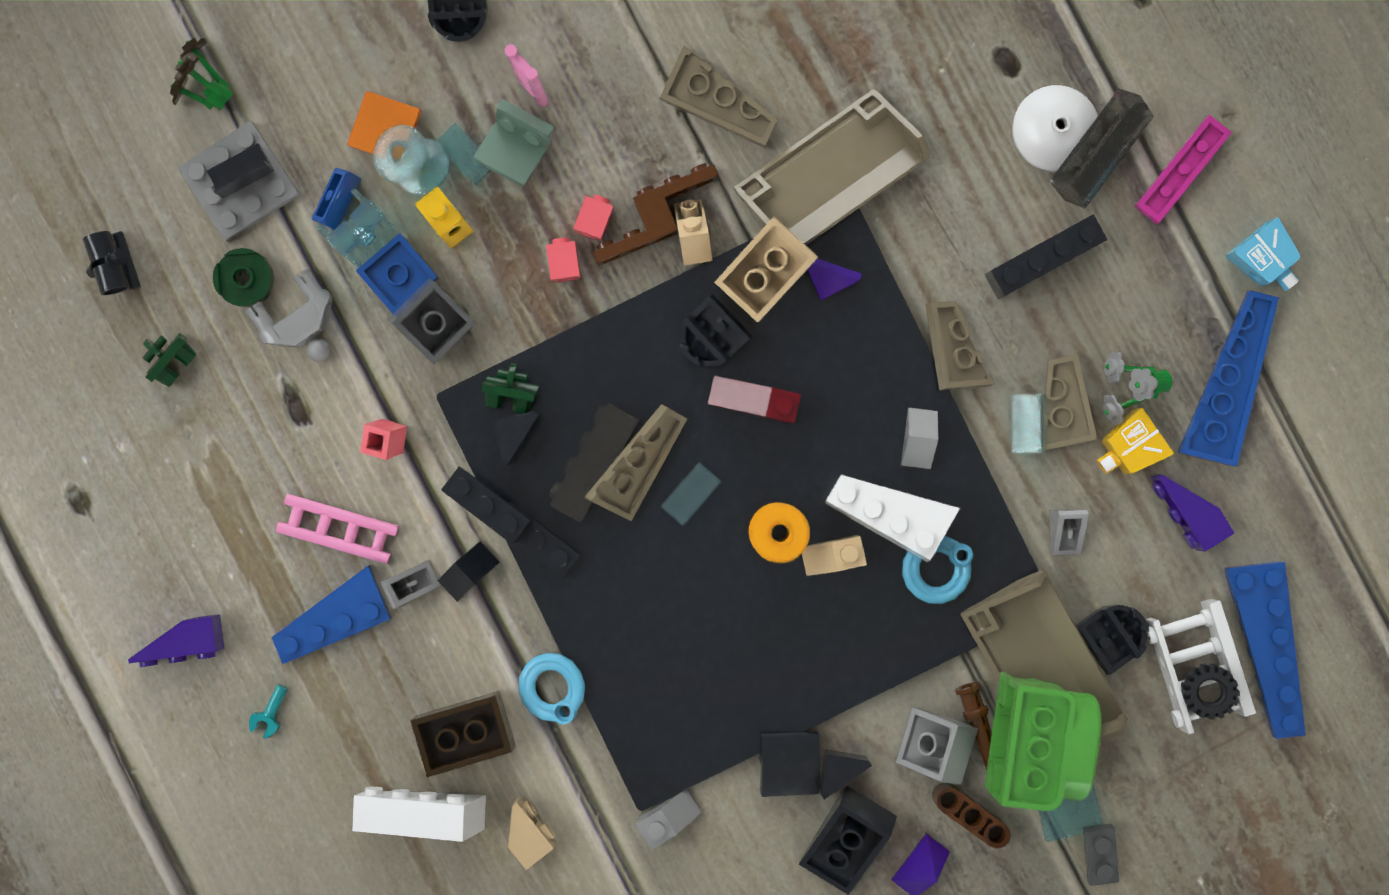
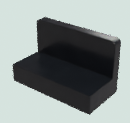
(240, 171)

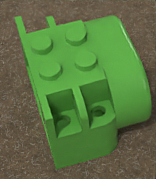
(1042, 744)

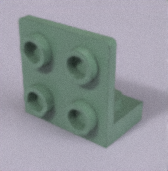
(515, 143)

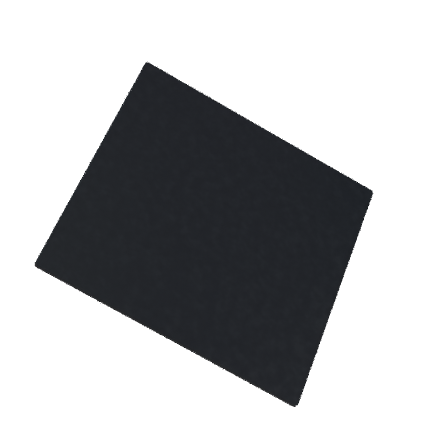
(685, 626)

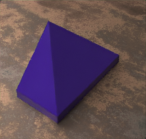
(830, 278)
(921, 866)

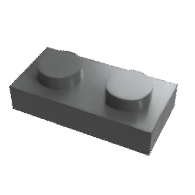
(1101, 854)

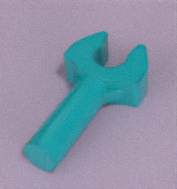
(268, 714)

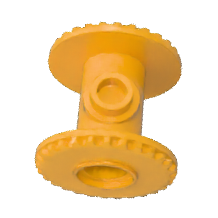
(791, 544)

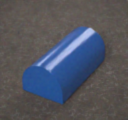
(336, 198)

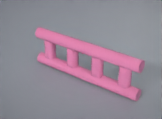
(526, 75)
(354, 522)

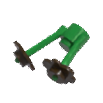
(216, 93)

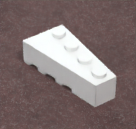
(895, 515)
(419, 814)

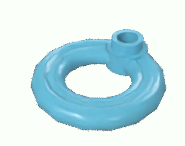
(944, 593)
(574, 680)

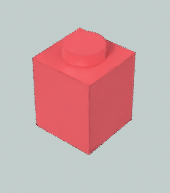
(594, 217)
(563, 260)
(383, 439)

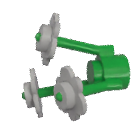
(1145, 384)

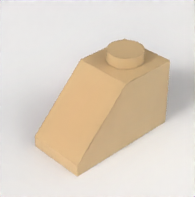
(834, 555)

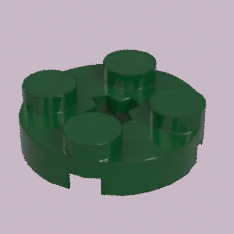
(231, 266)

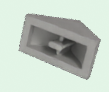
(920, 438)
(1067, 530)
(410, 584)

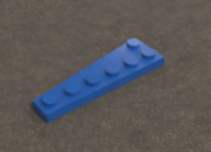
(1227, 400)
(1267, 624)

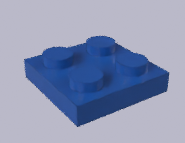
(396, 272)

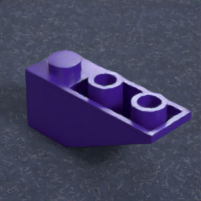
(1199, 519)
(189, 637)

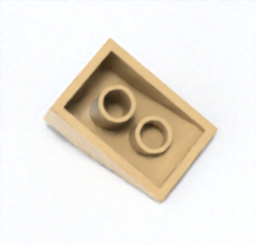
(766, 269)

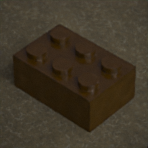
(463, 734)

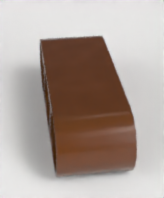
(980, 825)

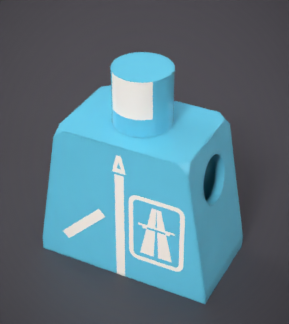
(1267, 255)

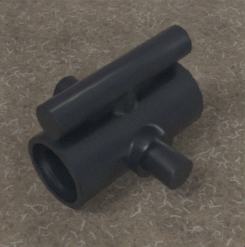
(110, 262)

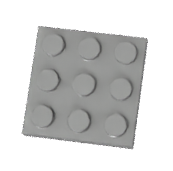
(248, 205)

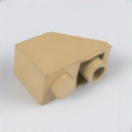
(693, 232)
(528, 836)

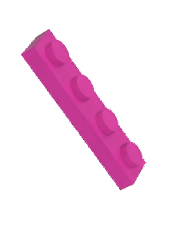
(1182, 169)

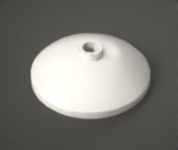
(1036, 130)

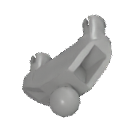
(300, 326)

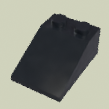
(848, 840)

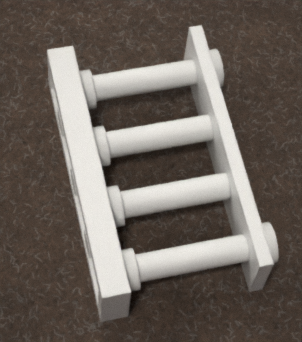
(1220, 645)

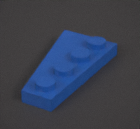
(342, 613)

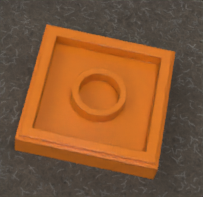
(376, 116)

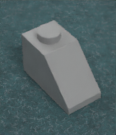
(667, 818)

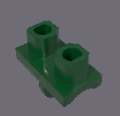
(160, 370)
(510, 385)

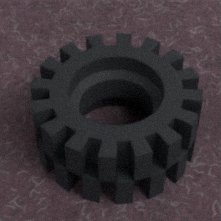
(1210, 709)

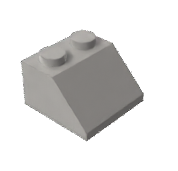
(937, 746)

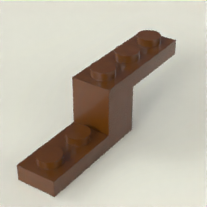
(655, 214)

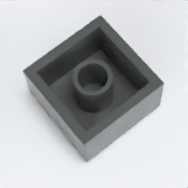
(431, 321)

